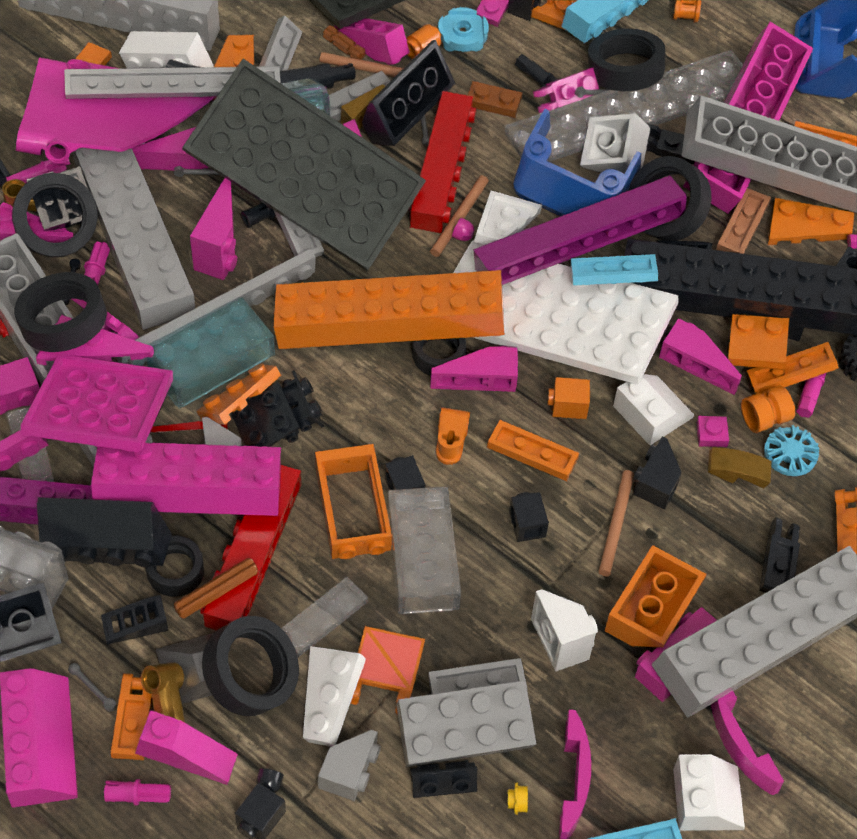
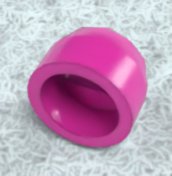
(463, 230)

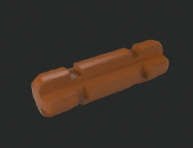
(344, 43)

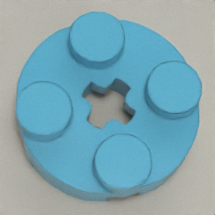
(468, 40)

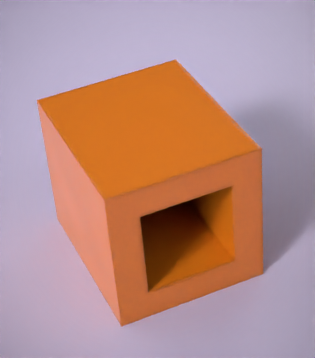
(569, 398)

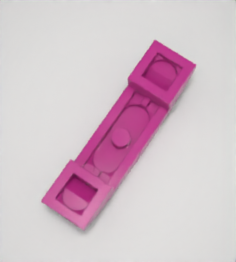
(576, 742)
(759, 770)

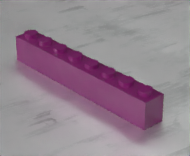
(582, 230)

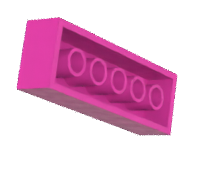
(191, 478)

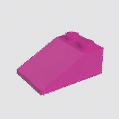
(214, 236)

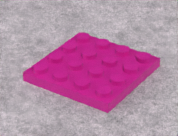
(97, 403)

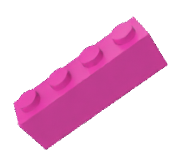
(37, 737)

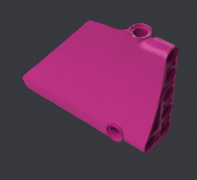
(92, 122)

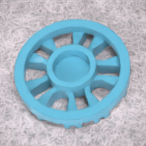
(791, 450)

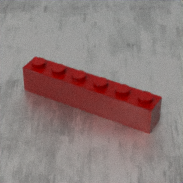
(442, 162)
(255, 539)

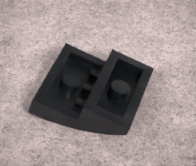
(58, 207)

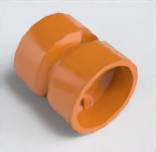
(768, 409)

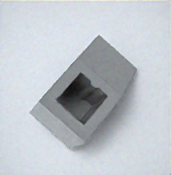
(347, 764)

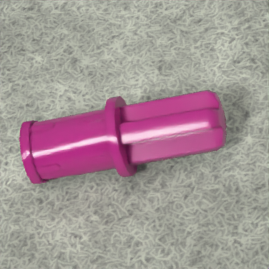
(96, 265)
(136, 792)

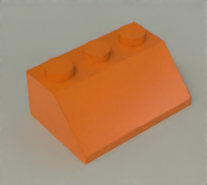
(654, 600)

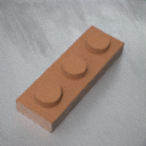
(743, 222)

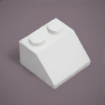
(614, 141)
(651, 408)
(563, 629)
(707, 793)

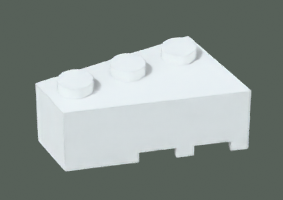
(157, 48)

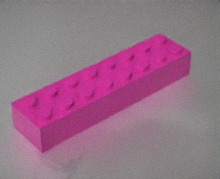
(761, 88)

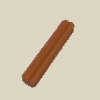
(215, 588)

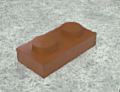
(495, 99)

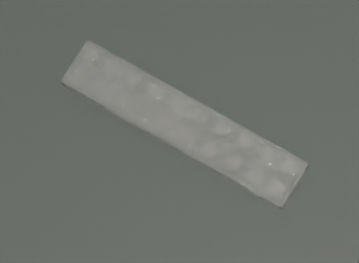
(654, 105)

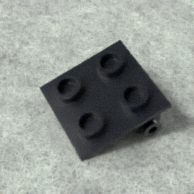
(267, 419)

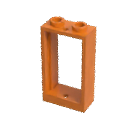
(346, 461)

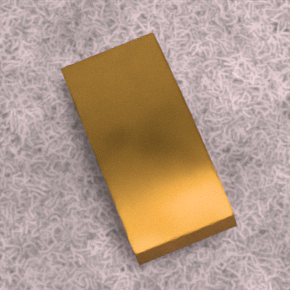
(735, 464)

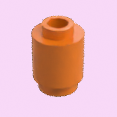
(421, 38)

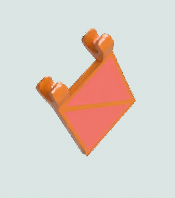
(389, 663)

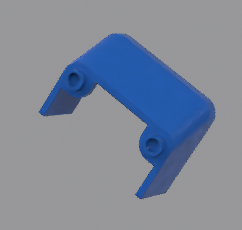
(827, 31)
(559, 188)

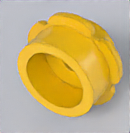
(518, 799)

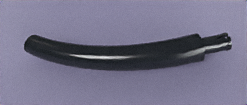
(322, 73)

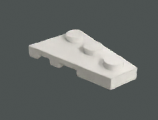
(504, 217)
(329, 692)

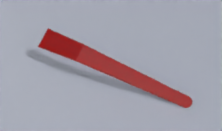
(198, 425)

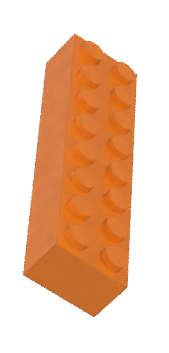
(389, 309)

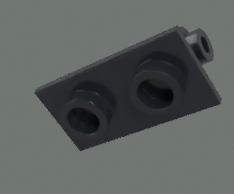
(299, 392)
(454, 779)

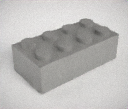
(465, 723)

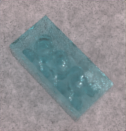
(213, 351)

